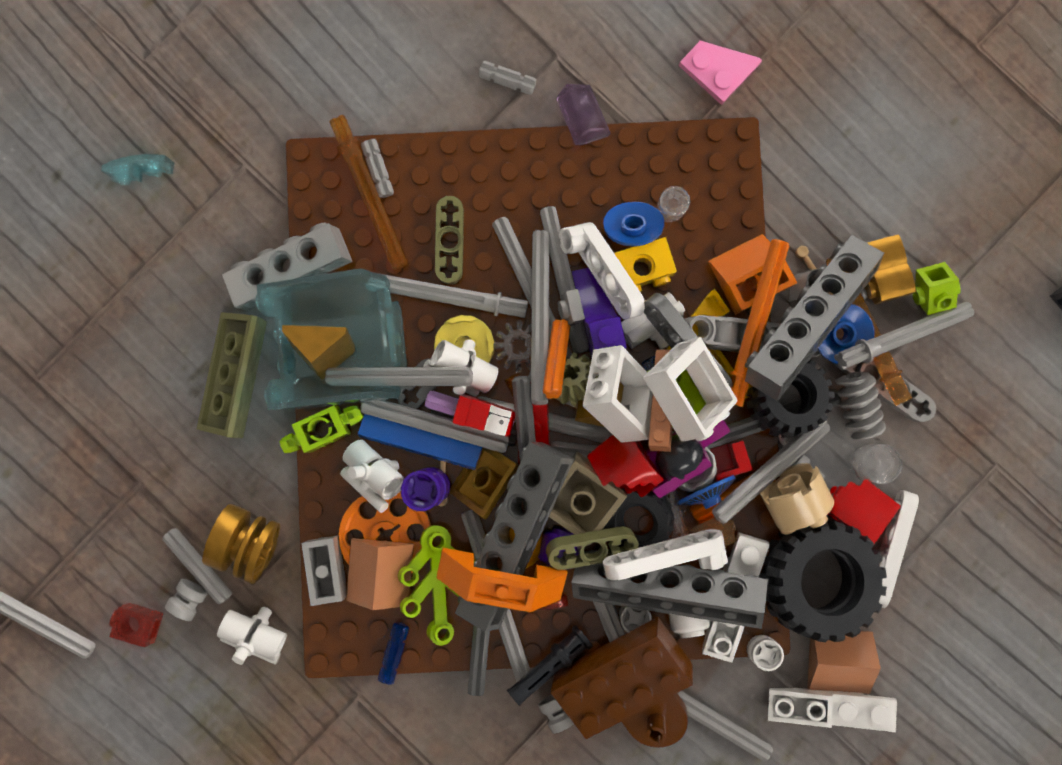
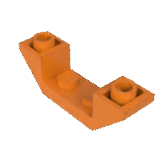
(499, 587)

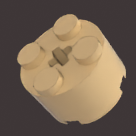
(798, 499)

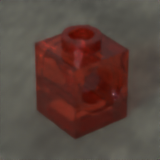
(148, 620)

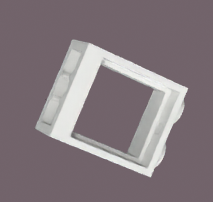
(709, 381)
(632, 416)

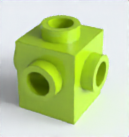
(936, 288)

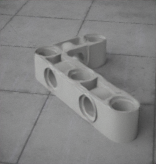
(728, 332)

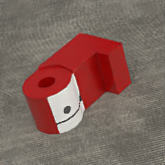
(483, 415)

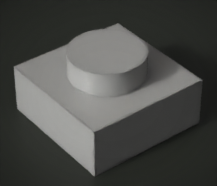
(571, 307)

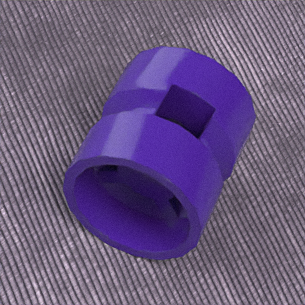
(425, 488)

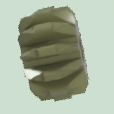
(575, 379)

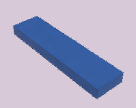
(420, 441)

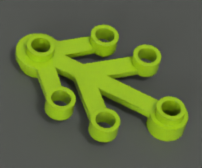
(429, 583)

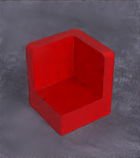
(731, 460)

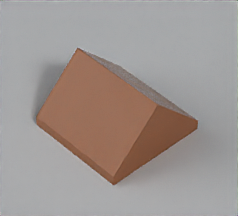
(374, 573)
(844, 664)

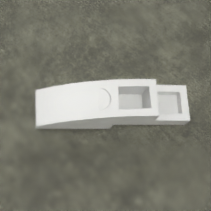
(746, 558)
(832, 708)

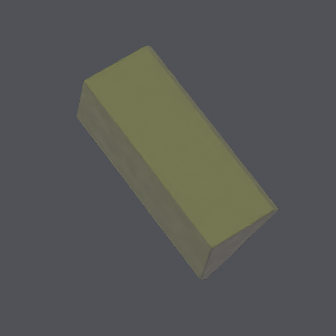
(232, 374)

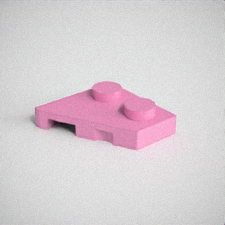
(718, 68)

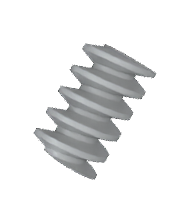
(863, 405)

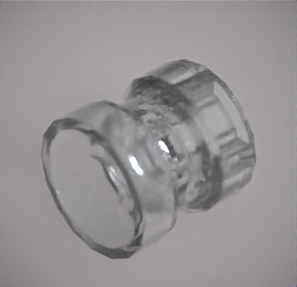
(669, 207)

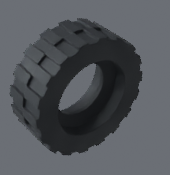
(660, 511)

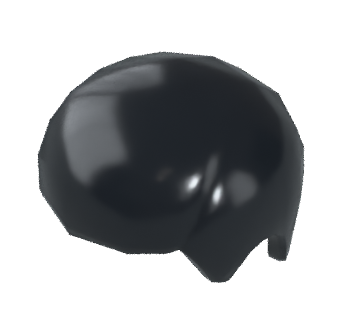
(681, 460)

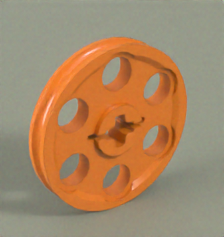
(370, 527)

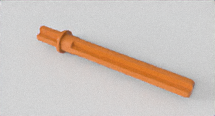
(759, 315)

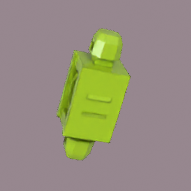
(302, 438)

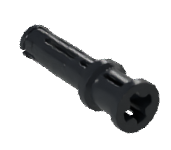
(560, 656)

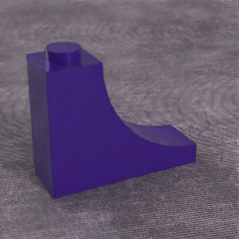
(601, 321)

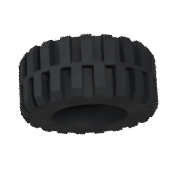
(858, 591)

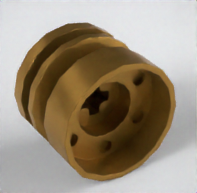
(238, 542)

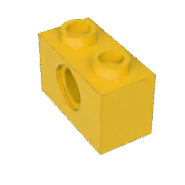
(656, 256)

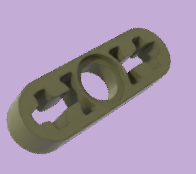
(458, 218)
(581, 540)

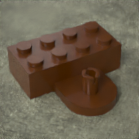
(629, 683)

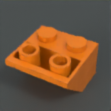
(741, 270)

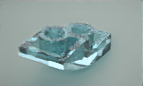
(132, 167)

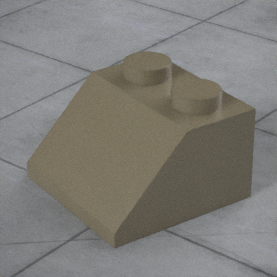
(583, 500)

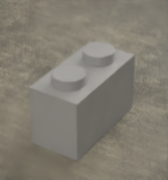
(324, 570)

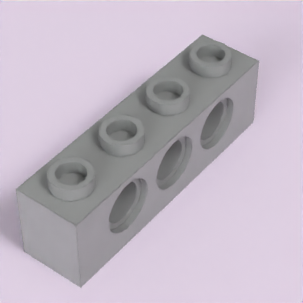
(330, 255)

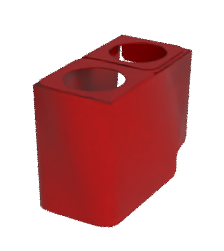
(625, 465)
(863, 508)

